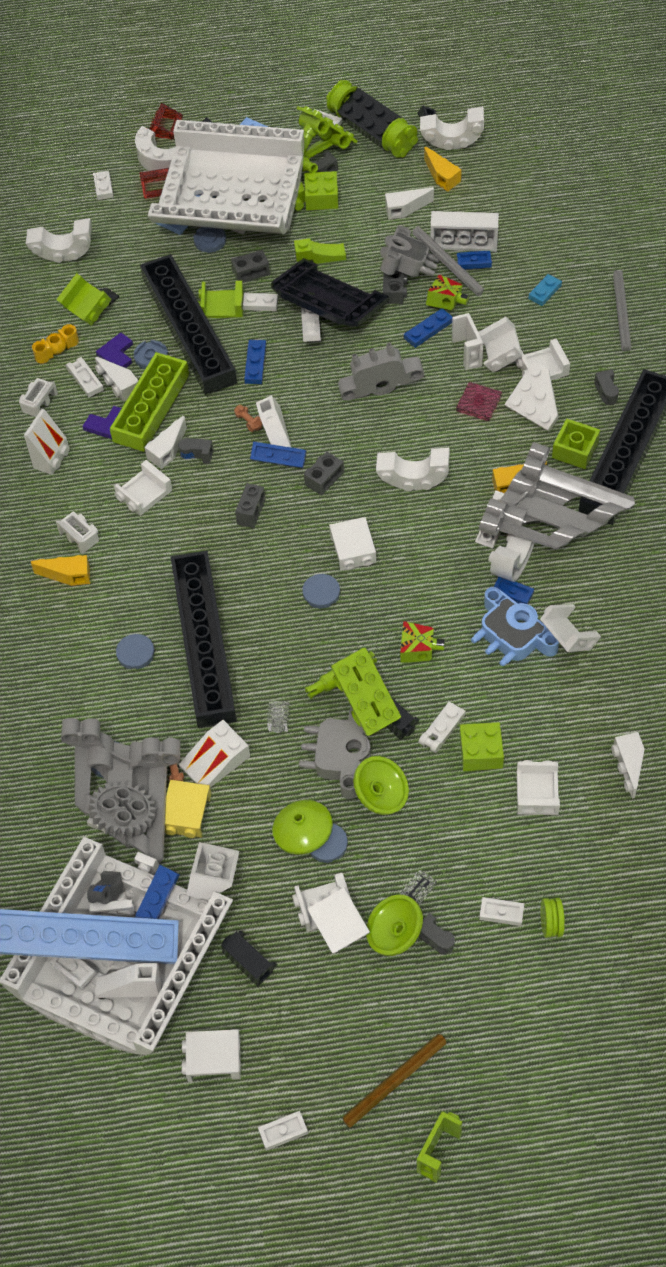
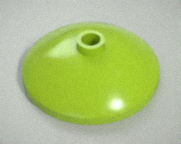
(388, 782)
(302, 835)
(388, 920)

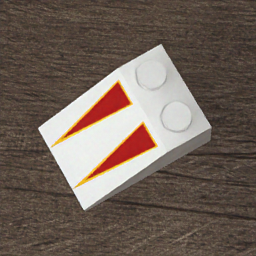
(46, 443)
(215, 755)

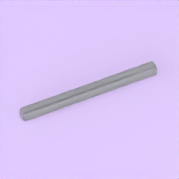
(448, 261)
(622, 311)

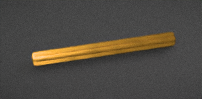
(394, 1080)

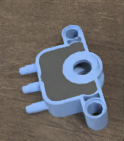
(508, 635)

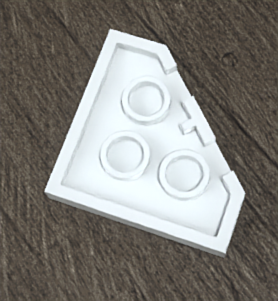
(535, 397)

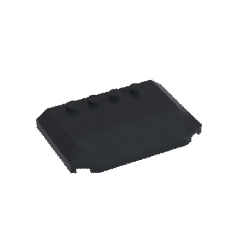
(327, 295)

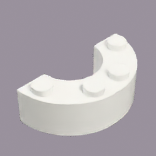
(453, 135)
(148, 154)
(60, 247)
(413, 474)
(511, 561)

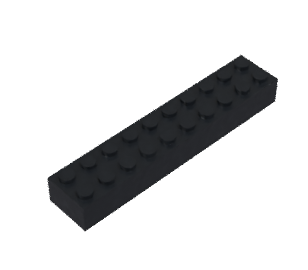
(188, 324)
(630, 438)
(203, 639)

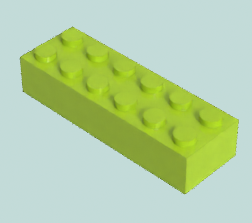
(149, 401)

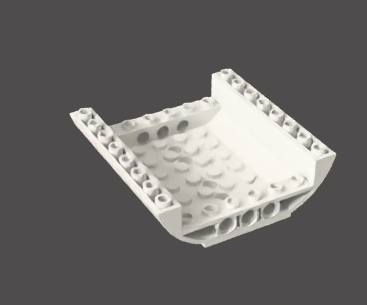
(234, 166)
(119, 1022)

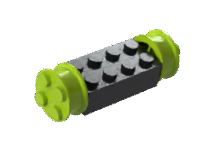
(372, 118)

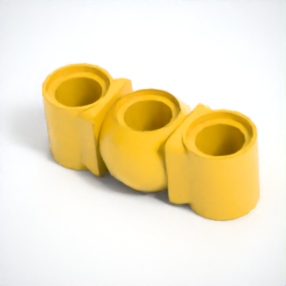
(55, 343)

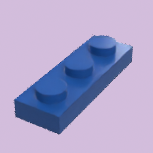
(428, 328)
(255, 362)
(278, 455)
(157, 893)

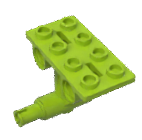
(330, 134)
(363, 688)

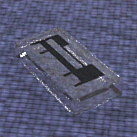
(419, 886)

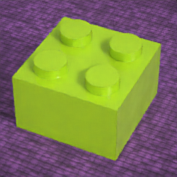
(321, 190)
(576, 443)
(481, 746)

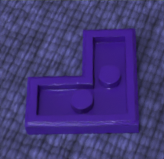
(114, 349)
(100, 425)

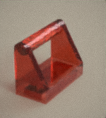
(164, 112)
(151, 176)

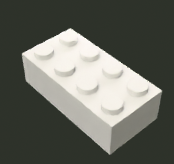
(465, 230)

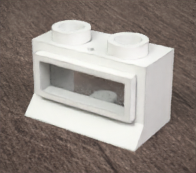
(37, 395)
(78, 531)

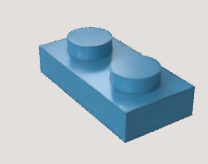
(545, 290)

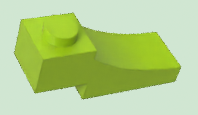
(318, 251)

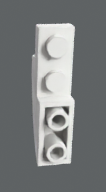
(310, 326)

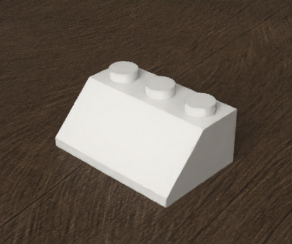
(212, 871)

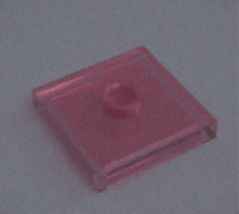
(479, 401)

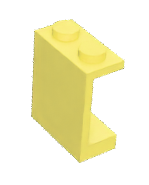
(185, 808)

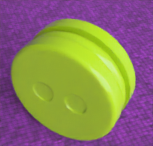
(552, 917)

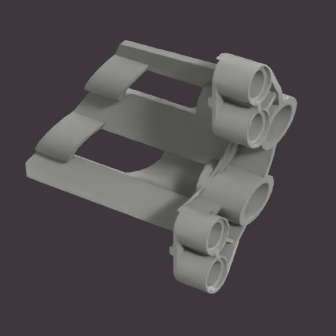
(540, 494)
(139, 763)

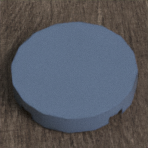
(209, 239)
(145, 352)
(321, 591)
(135, 651)
(333, 848)

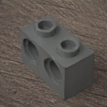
(250, 266)
(394, 287)
(324, 473)
(250, 505)

